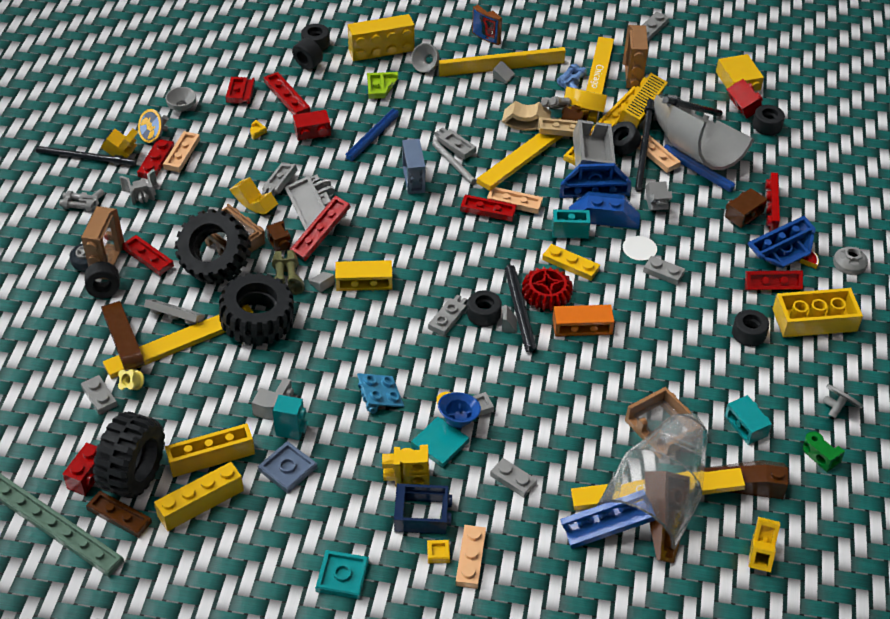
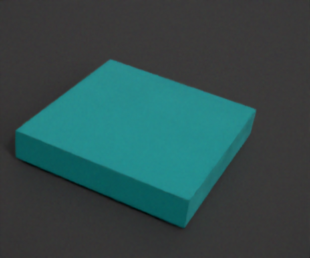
(442, 441)
(342, 574)

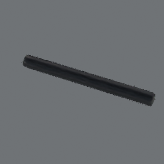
(520, 308)

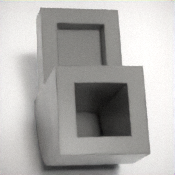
(658, 196)
(265, 400)

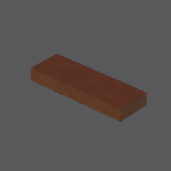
(119, 514)

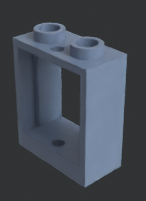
(413, 166)

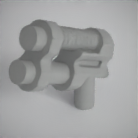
(555, 102)
(86, 201)

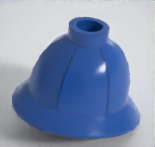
(459, 409)

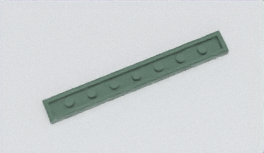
(59, 527)

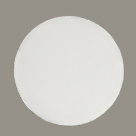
(639, 248)

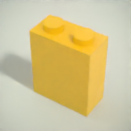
(737, 68)

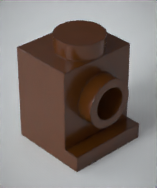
(574, 113)
(278, 236)

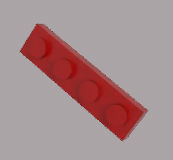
(286, 94)
(772, 206)
(320, 228)

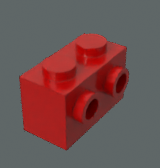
(744, 97)
(311, 125)
(79, 474)

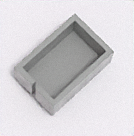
(594, 148)

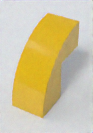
(586, 99)
(249, 196)

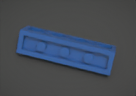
(604, 524)

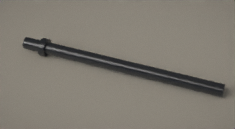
(649, 110)

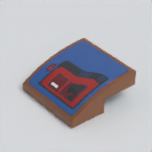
(487, 25)

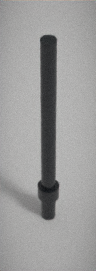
(692, 106)
(117, 159)

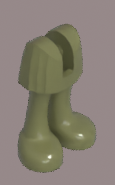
(288, 265)

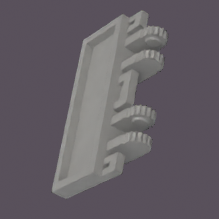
(310, 197)

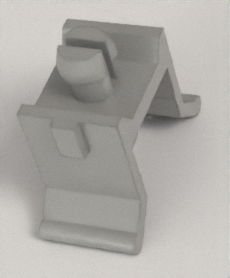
(140, 189)

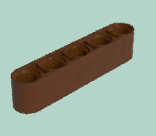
(122, 336)

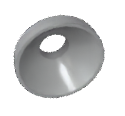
(419, 57)
(181, 95)
(849, 264)

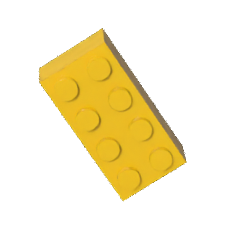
(381, 37)
(817, 312)

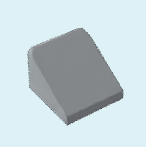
(503, 73)
(322, 281)
(509, 320)

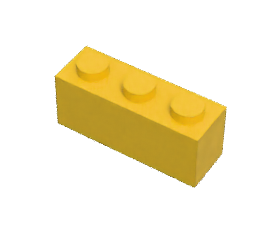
(363, 275)

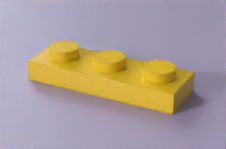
(571, 262)

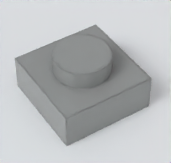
(485, 403)

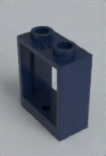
(425, 493)

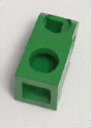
(821, 451)

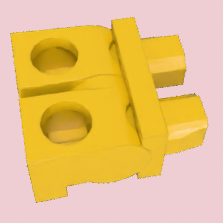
(407, 466)

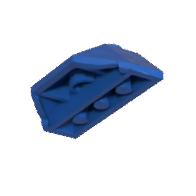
(595, 178)
(608, 209)
(785, 243)

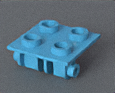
(379, 391)

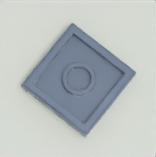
(287, 467)

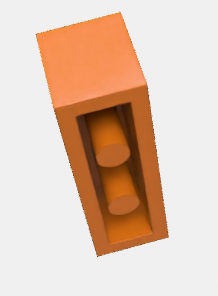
(583, 320)

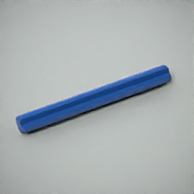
(372, 134)
(701, 169)

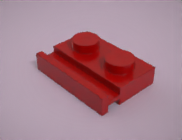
(240, 90)

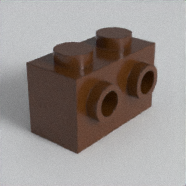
(745, 207)

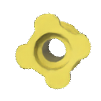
(130, 379)

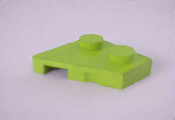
(380, 84)

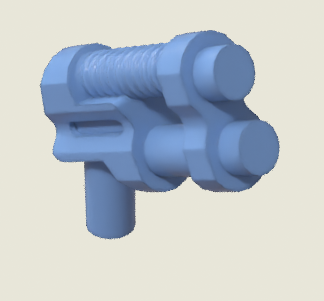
(572, 76)

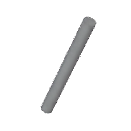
(454, 162)

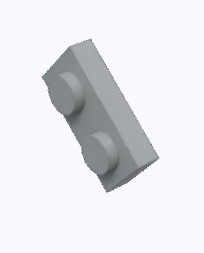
(664, 270)
(99, 394)
(513, 477)

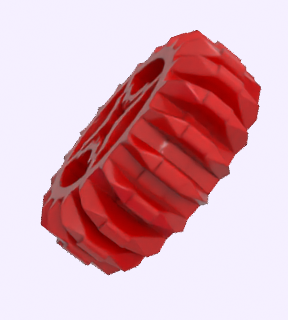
(547, 288)

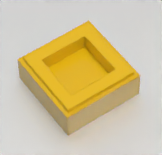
(438, 551)

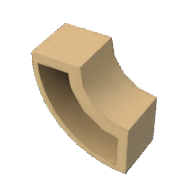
(524, 116)

